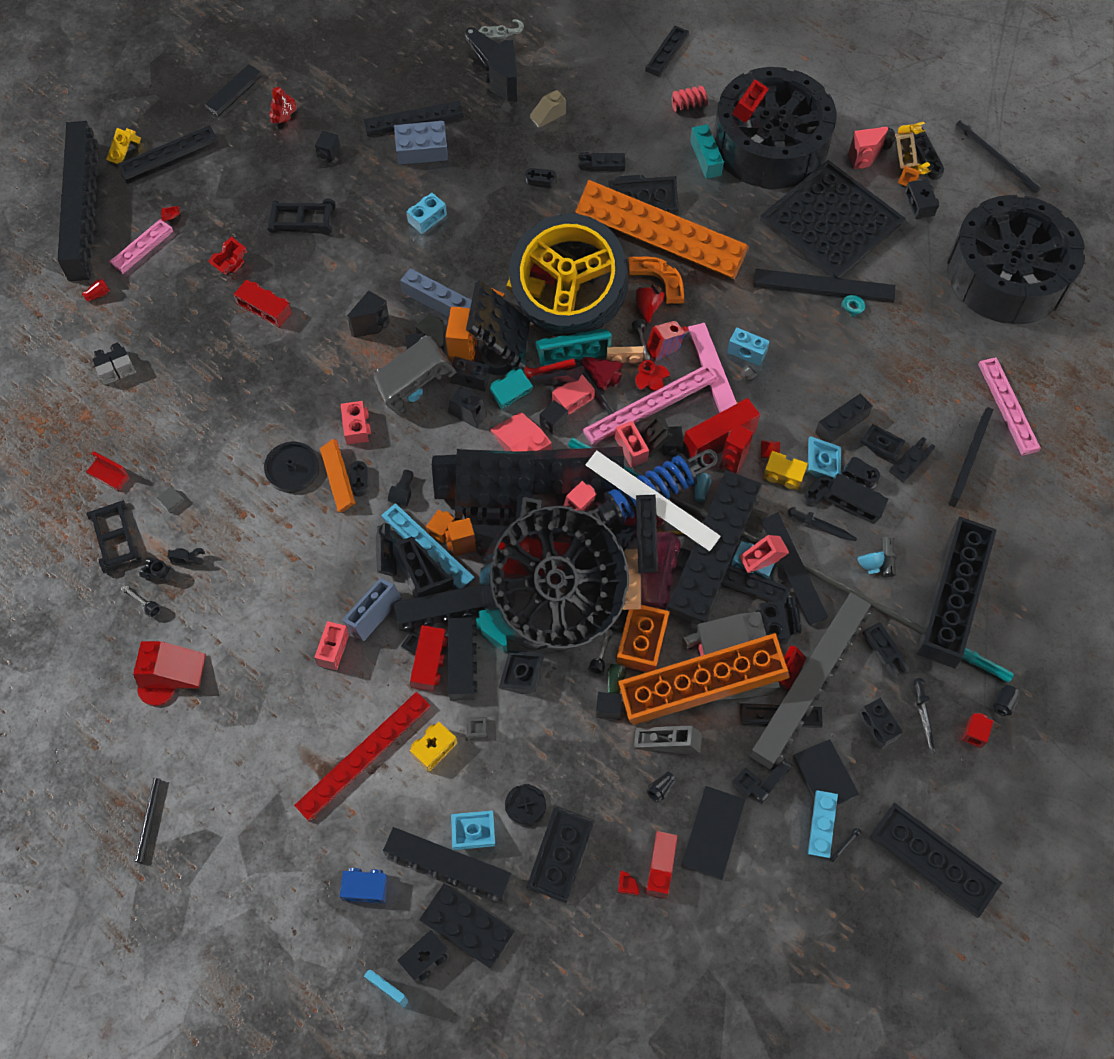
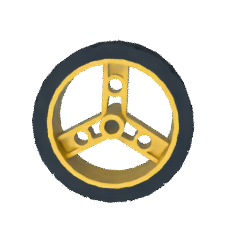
(535, 248)

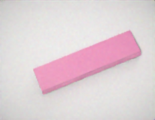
(141, 246)

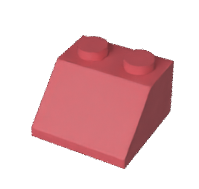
(866, 146)

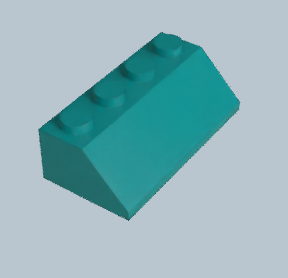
(573, 346)

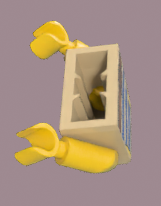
(906, 147)

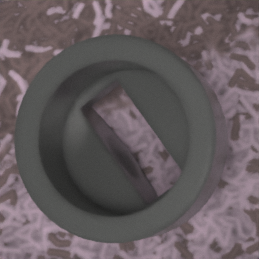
(748, 372)

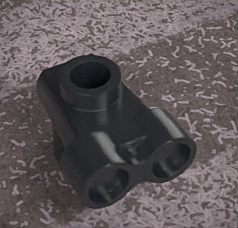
(157, 570)

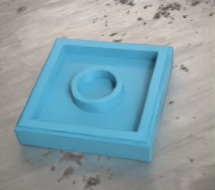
(386, 988)

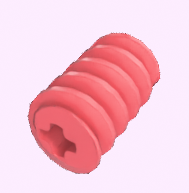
(689, 97)

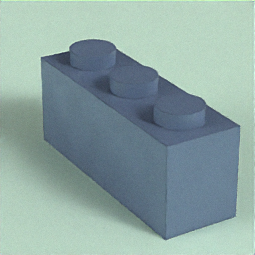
(371, 609)

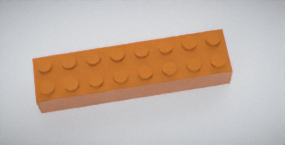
(703, 679)

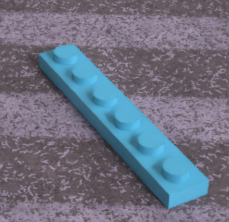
(407, 527)

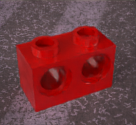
(750, 101)

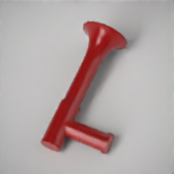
(531, 372)

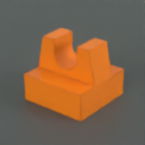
(908, 175)

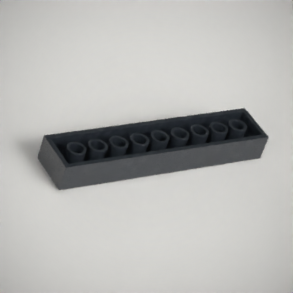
(78, 201)
(553, 471)

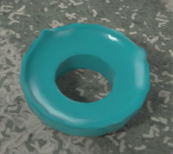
(852, 299)

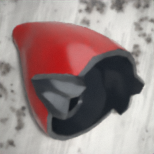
(648, 301)

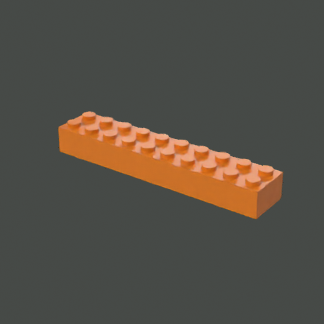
(662, 229)

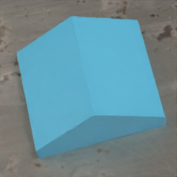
(823, 458)
(473, 830)

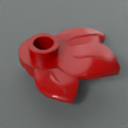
(651, 378)

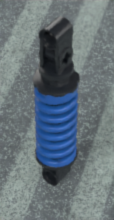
(680, 467)

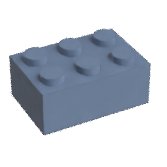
(421, 142)

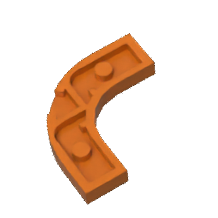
(658, 268)

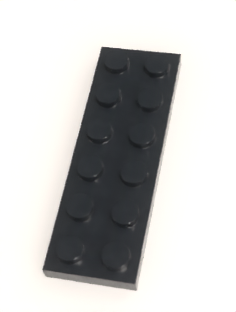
(936, 860)

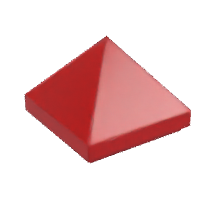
(769, 446)

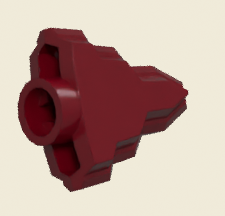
(603, 371)

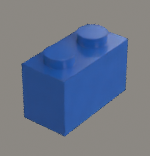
(364, 886)

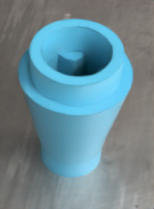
(702, 487)

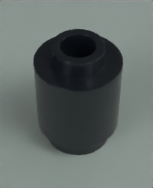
(1006, 700)

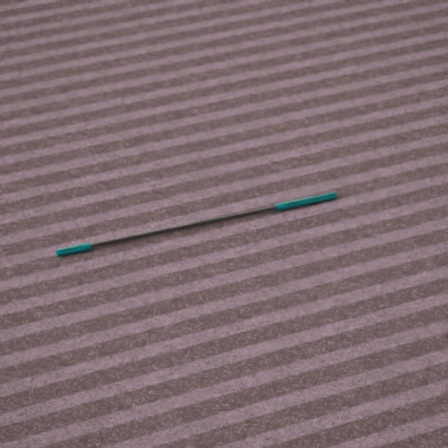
(970, 656)

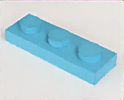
(822, 824)

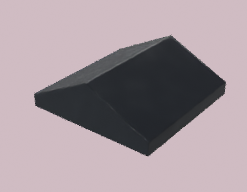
(560, 376)
(882, 442)
(521, 671)

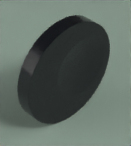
(291, 467)

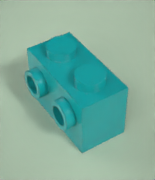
(510, 388)

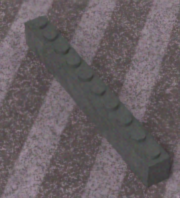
(810, 680)

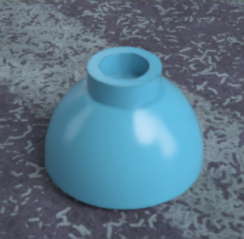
(871, 561)

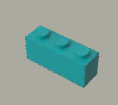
(706, 151)

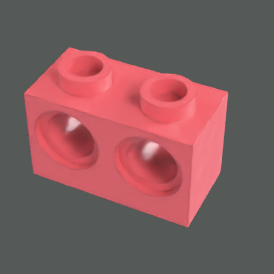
(352, 423)
(332, 645)

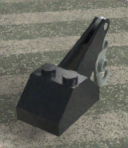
(497, 57)

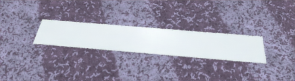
(664, 507)

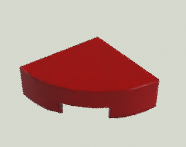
(170, 213)
(627, 884)

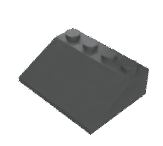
(730, 632)

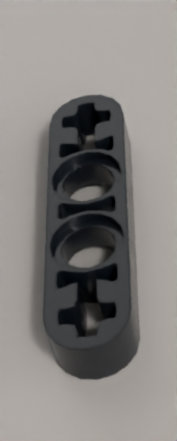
(928, 151)

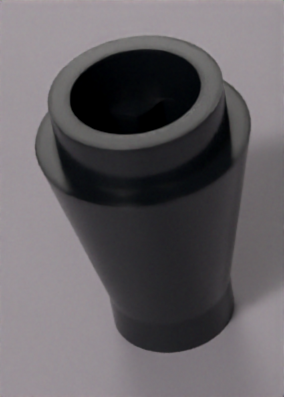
(659, 788)

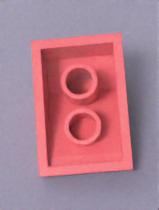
(520, 435)

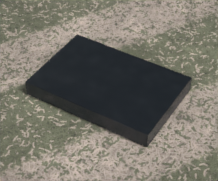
(825, 771)

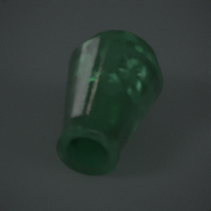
(614, 674)

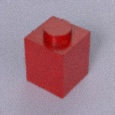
(977, 730)

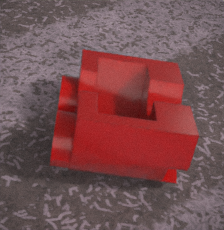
(230, 258)

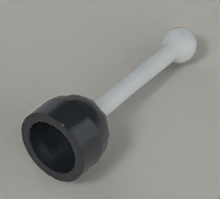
(597, 665)

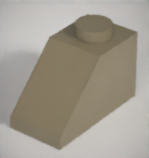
(549, 108)

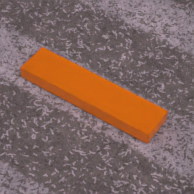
(337, 476)

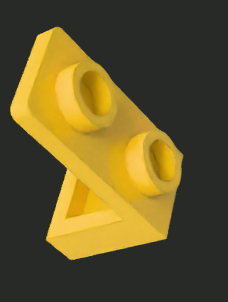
(120, 144)

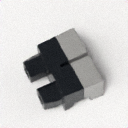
(105, 362)

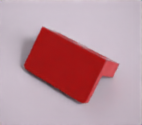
(107, 472)

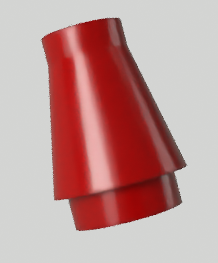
(96, 290)

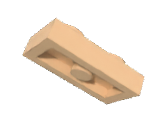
(625, 354)

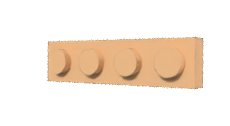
(633, 595)

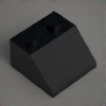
(368, 316)

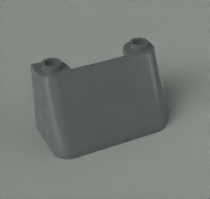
(411, 372)

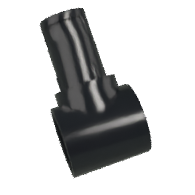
(401, 492)

